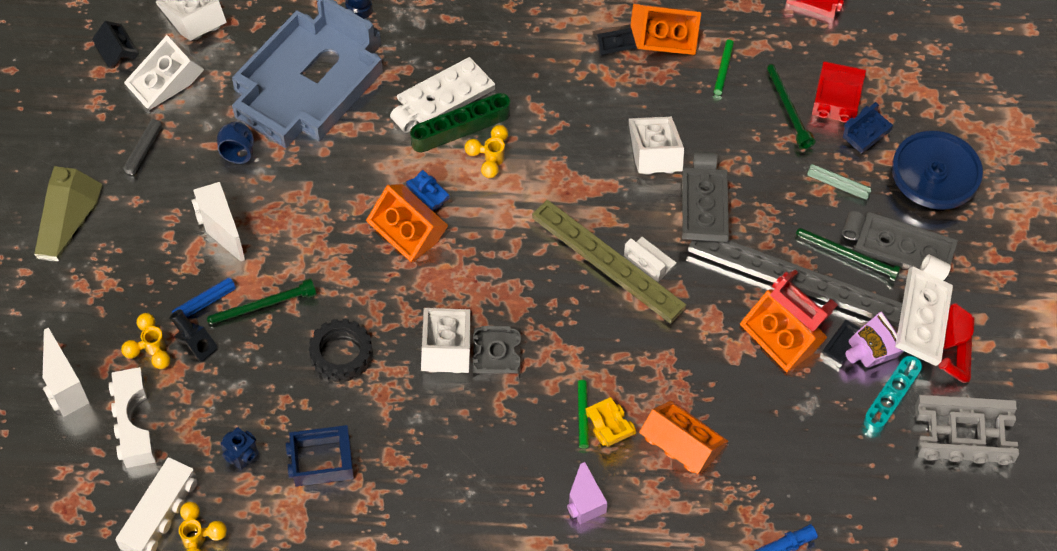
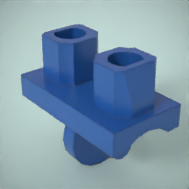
(428, 190)

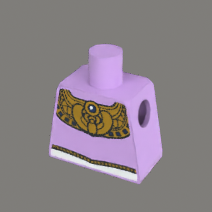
(874, 343)

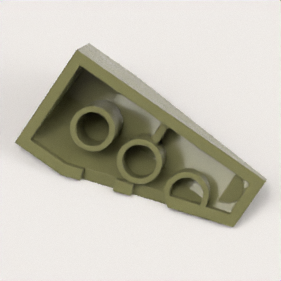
(66, 205)

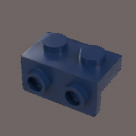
(866, 128)

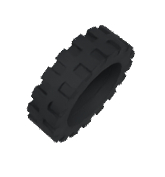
(340, 371)

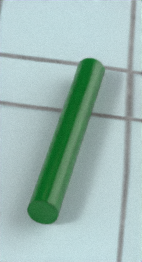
(723, 67)
(582, 416)

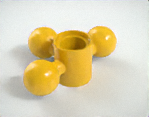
(495, 143)
(131, 349)
(190, 512)

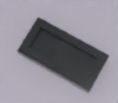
(839, 344)

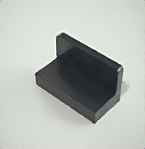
(614, 39)
(114, 43)

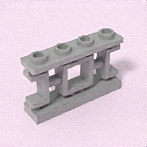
(969, 412)

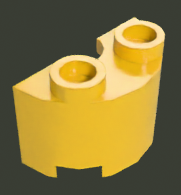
(609, 422)

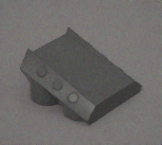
(496, 350)

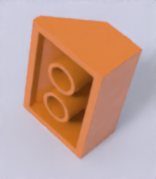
(665, 28)
(406, 222)
(781, 333)
(682, 437)

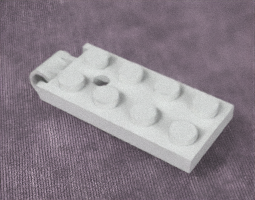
(449, 89)
(923, 321)

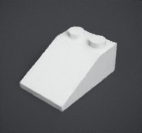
(193, 17)
(163, 73)
(656, 145)
(214, 213)
(446, 340)
(63, 386)

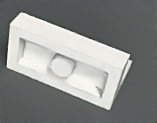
(648, 258)

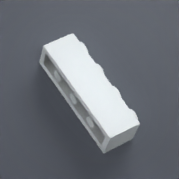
(157, 507)

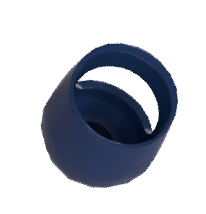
(234, 138)

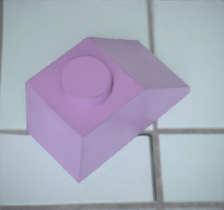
(585, 497)

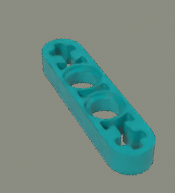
(892, 393)

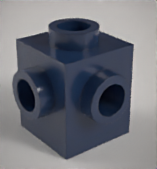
(239, 447)

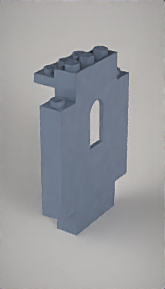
(282, 100)

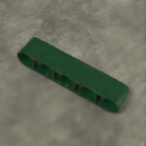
(473, 118)

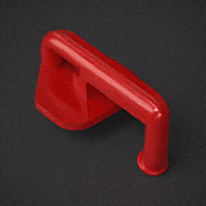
(959, 332)

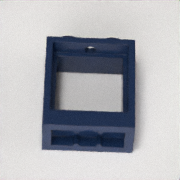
(319, 437)

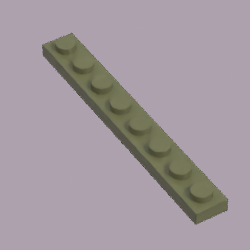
(609, 261)

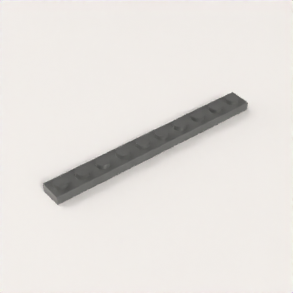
(806, 280)

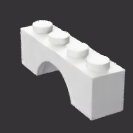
(135, 443)

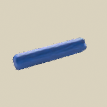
(207, 297)

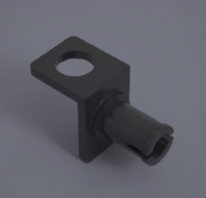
(191, 334)

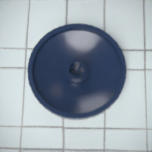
(937, 169)

